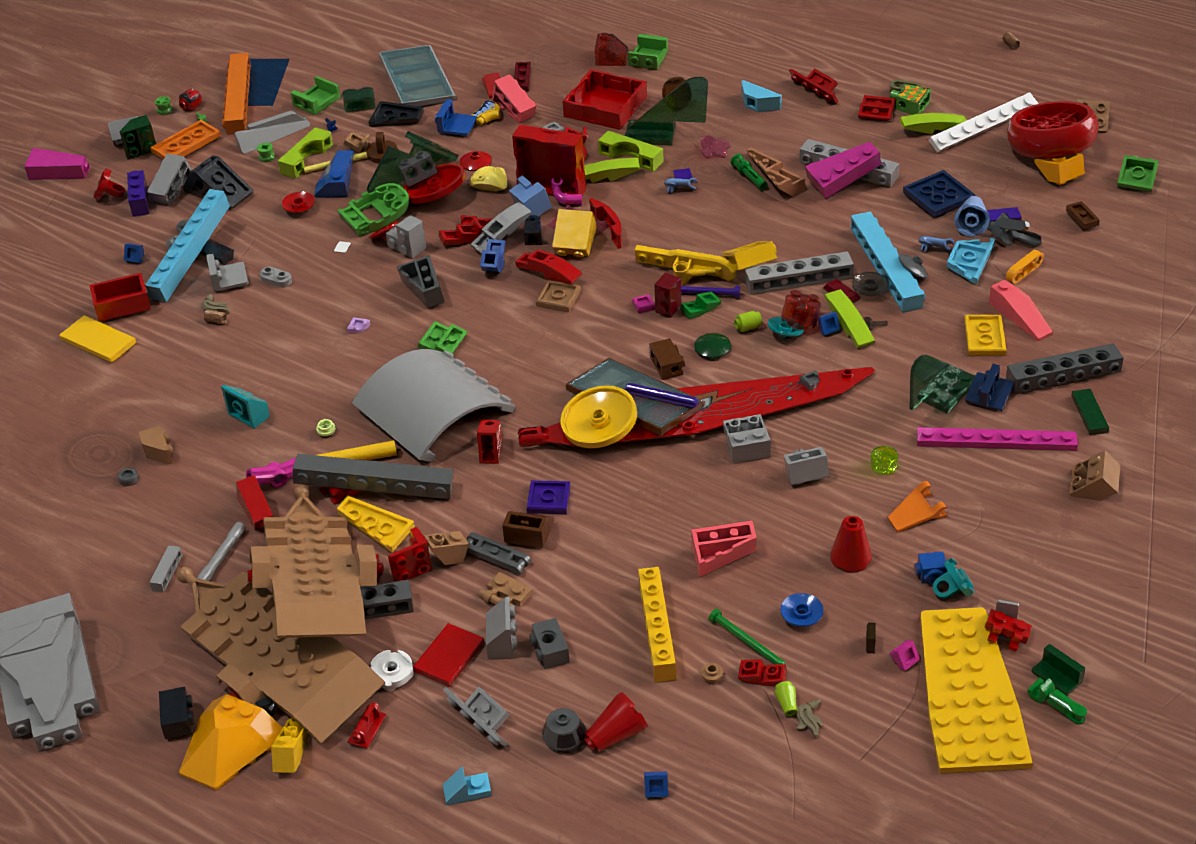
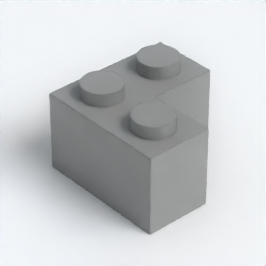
(407, 237)

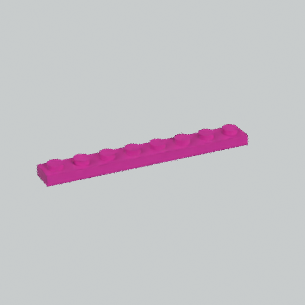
(997, 439)

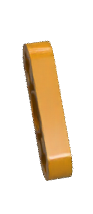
(1024, 266)

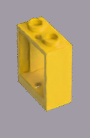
(751, 254)

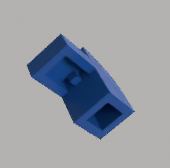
(493, 257)

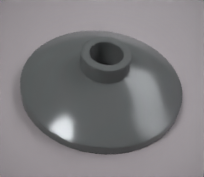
(914, 265)

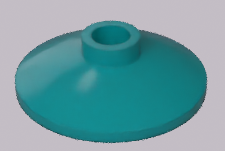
(782, 328)

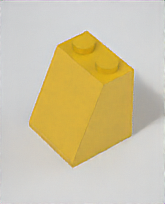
(574, 233)

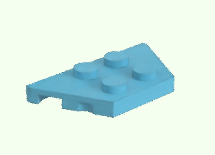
(970, 258)

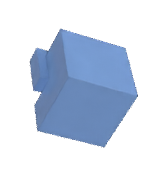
(531, 196)

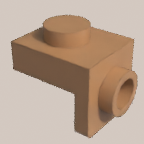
(357, 142)

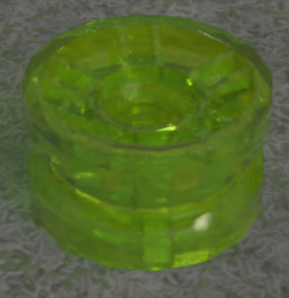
(884, 460)

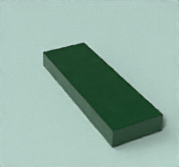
(1090, 411)

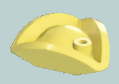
(489, 179)

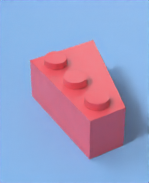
(513, 99)
(721, 545)

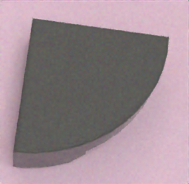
(810, 380)

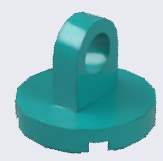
(956, 579)

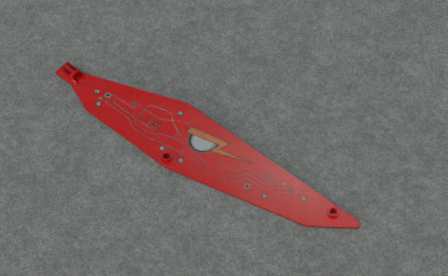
(726, 402)

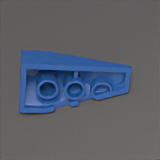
(336, 176)

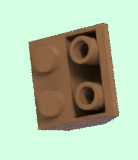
(1095, 477)

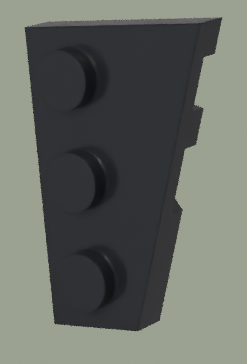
(394, 113)

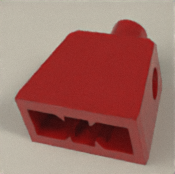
(489, 434)

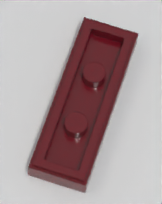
(522, 74)

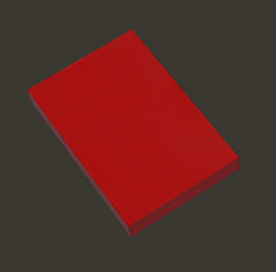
(448, 654)

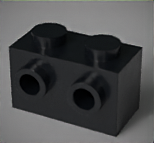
(175, 712)

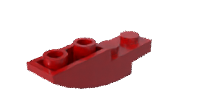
(550, 265)

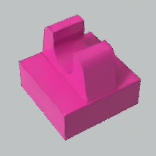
(905, 655)

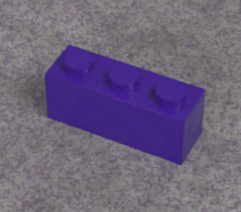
(137, 193)

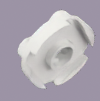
(397, 677)

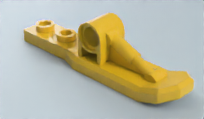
(686, 263)

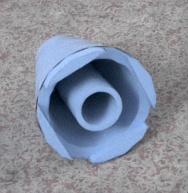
(972, 217)

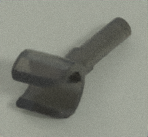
(870, 324)

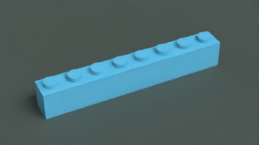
(187, 245)
(886, 261)

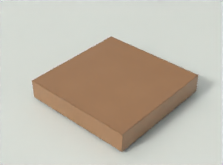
(558, 296)

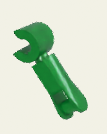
(1041, 691)

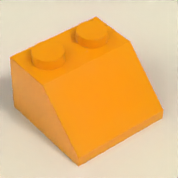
(1061, 168)

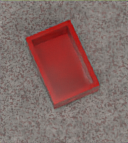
(119, 297)

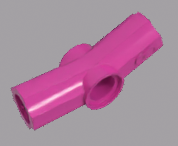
(273, 473)

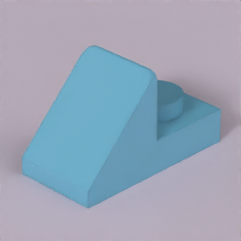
(462, 788)

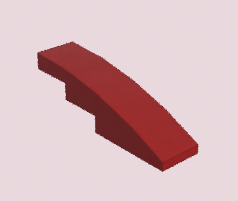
(464, 232)

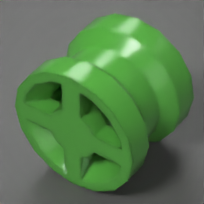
(163, 105)
(265, 152)

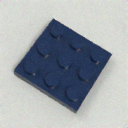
(938, 193)

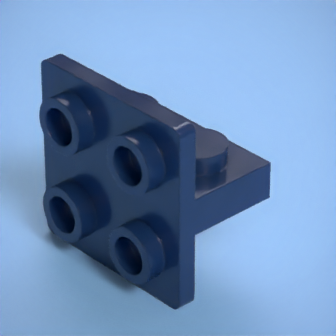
(989, 389)

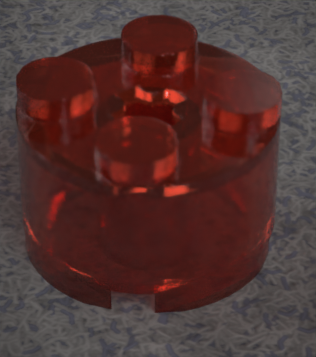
(801, 310)

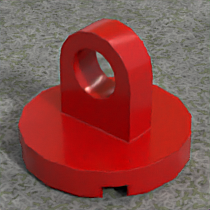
(108, 186)

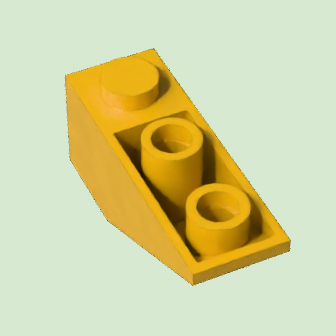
(288, 747)

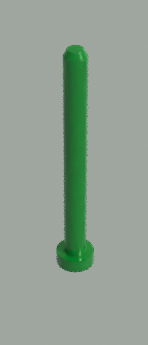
(716, 617)

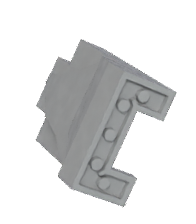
(45, 672)

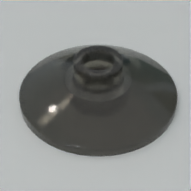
(870, 283)

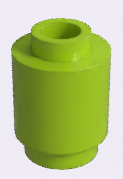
(748, 321)

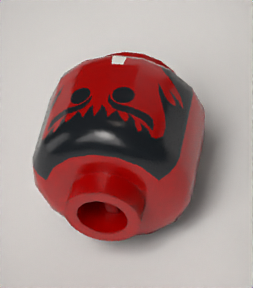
(190, 100)

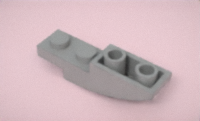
(501, 225)

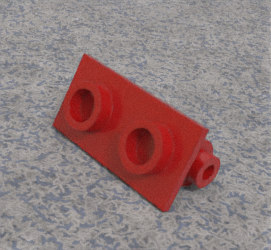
(367, 726)

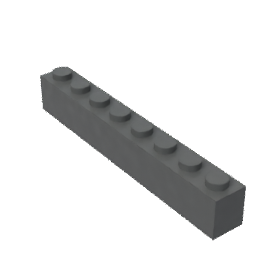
(373, 476)

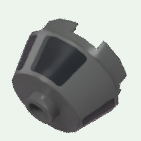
(563, 730)

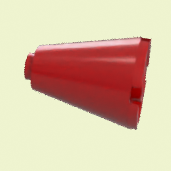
(851, 546)
(615, 724)

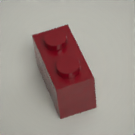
(667, 294)

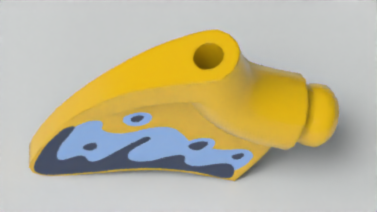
(487, 112)

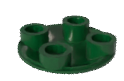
(712, 345)

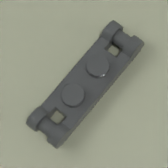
(497, 553)

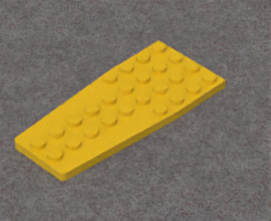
(970, 695)

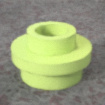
(325, 427)

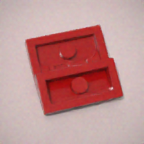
(877, 107)

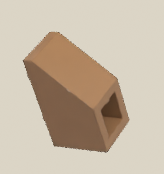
(155, 444)
(448, 546)

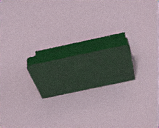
(1060, 669)

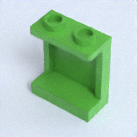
(648, 52)
(317, 97)

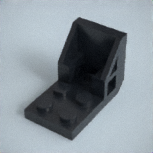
(217, 175)

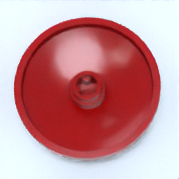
(438, 185)

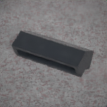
(220, 252)

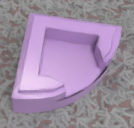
(358, 325)

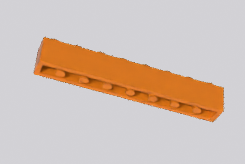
(236, 93)

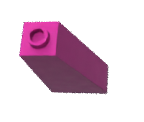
(55, 165)

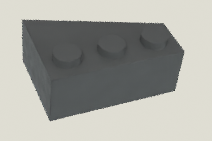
(422, 280)

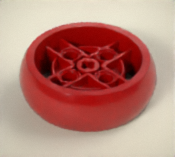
(1052, 129)

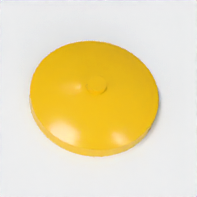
(598, 416)

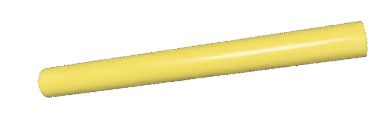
(320, 166)

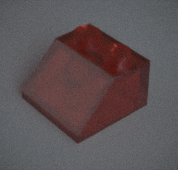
(610, 51)

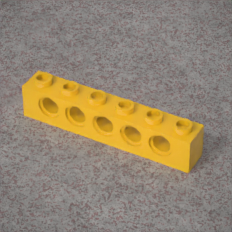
(657, 624)

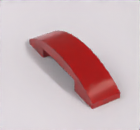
(604, 212)

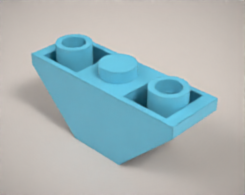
(759, 98)

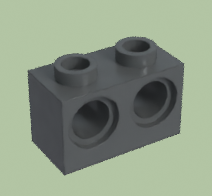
(418, 173)

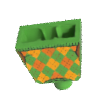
(912, 99)

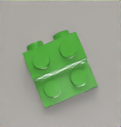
(1138, 173)

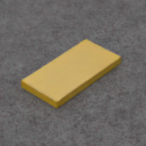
(97, 338)

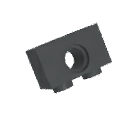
(550, 643)

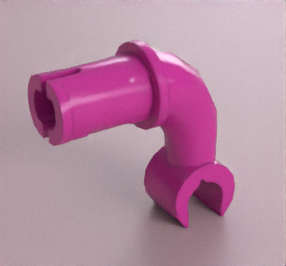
(565, 198)

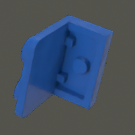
(453, 123)

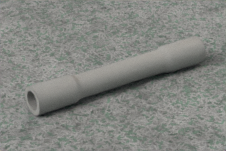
(232, 537)

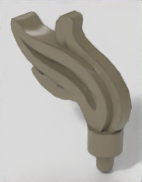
(214, 306)
(808, 719)

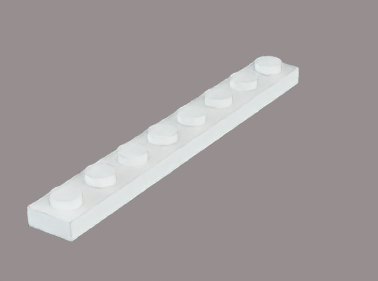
(980, 123)

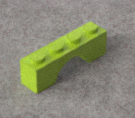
(314, 142)
(615, 144)

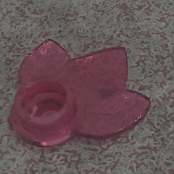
(714, 146)

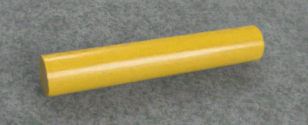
(367, 452)

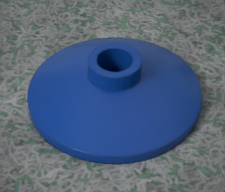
(802, 610)

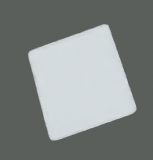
(342, 246)

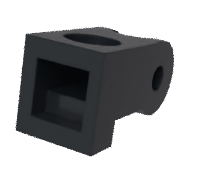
(533, 231)

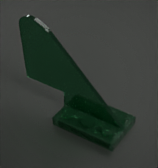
(682, 104)
(387, 169)
(937, 383)

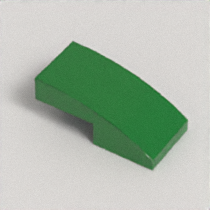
(704, 303)

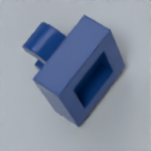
(133, 252)
(828, 323)
(656, 784)

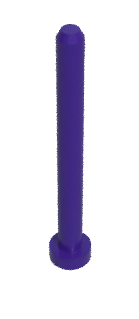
(717, 291)

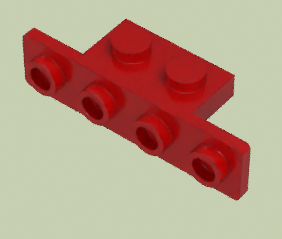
(818, 83)

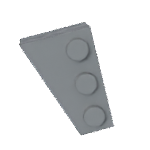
(169, 179)

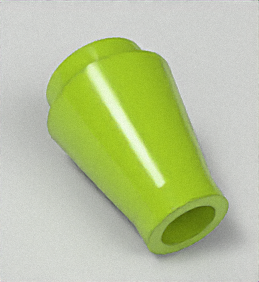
(786, 696)

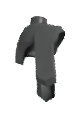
(1006, 229)

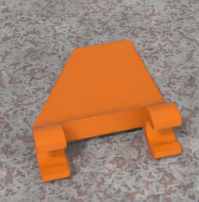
(916, 509)

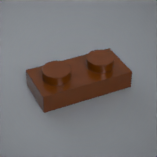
(1082, 215)

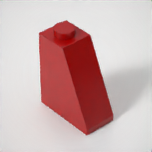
(253, 501)

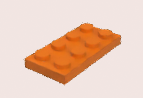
(186, 140)

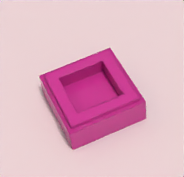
(643, 304)

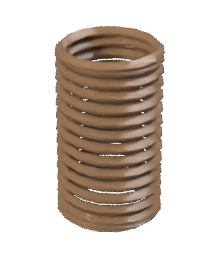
(1010, 40)
(212, 314)

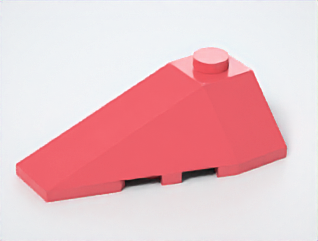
(1019, 309)

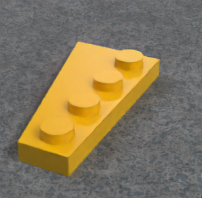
(377, 523)

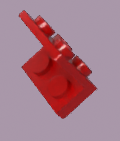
(411, 560)

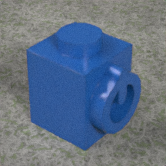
(930, 566)

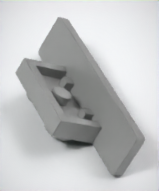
(485, 712)

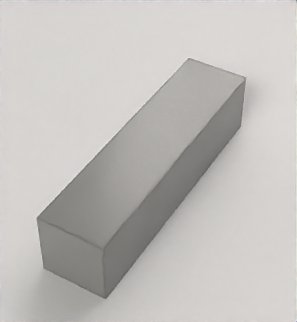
(166, 569)

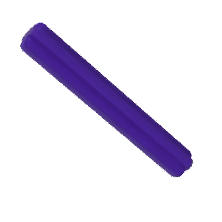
(661, 395)

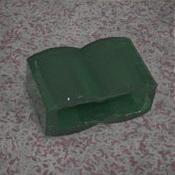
(358, 99)

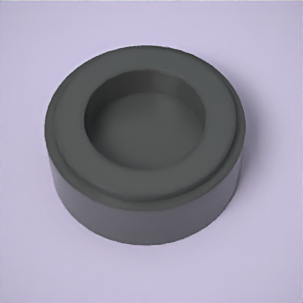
(127, 476)

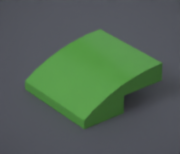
(442, 337)

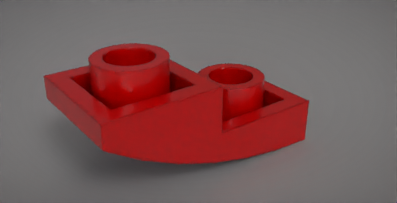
(757, 673)

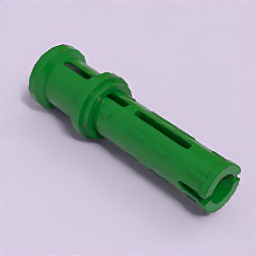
(745, 168)

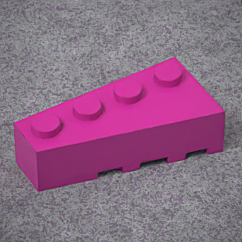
(843, 168)

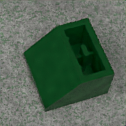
(137, 137)

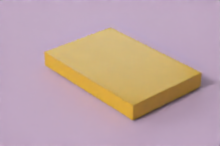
(985, 335)

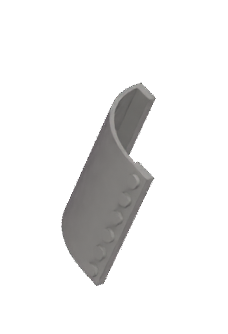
(423, 395)

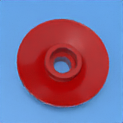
(475, 160)
(298, 202)
(382, 232)

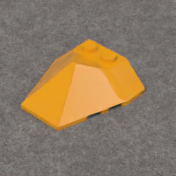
(227, 740)

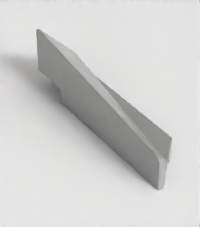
(269, 130)

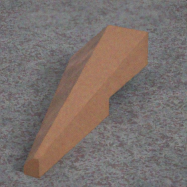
(782, 178)

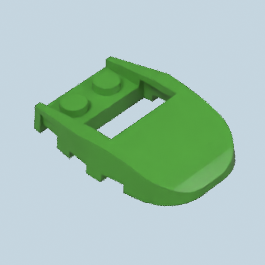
(388, 200)

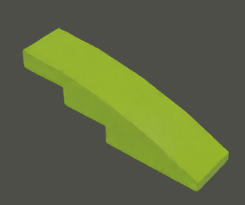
(930, 121)
(612, 169)
(849, 318)

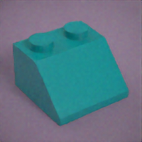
(245, 406)

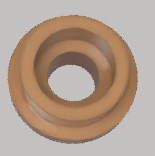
(712, 673)

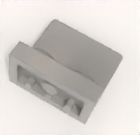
(226, 276)

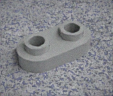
(275, 277)

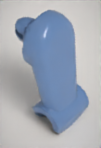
(672, 183)
(927, 241)

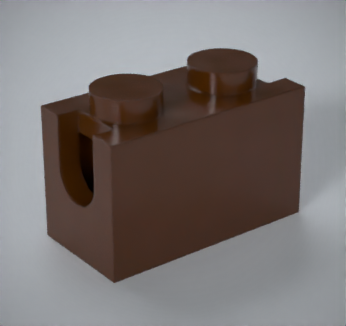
(666, 358)

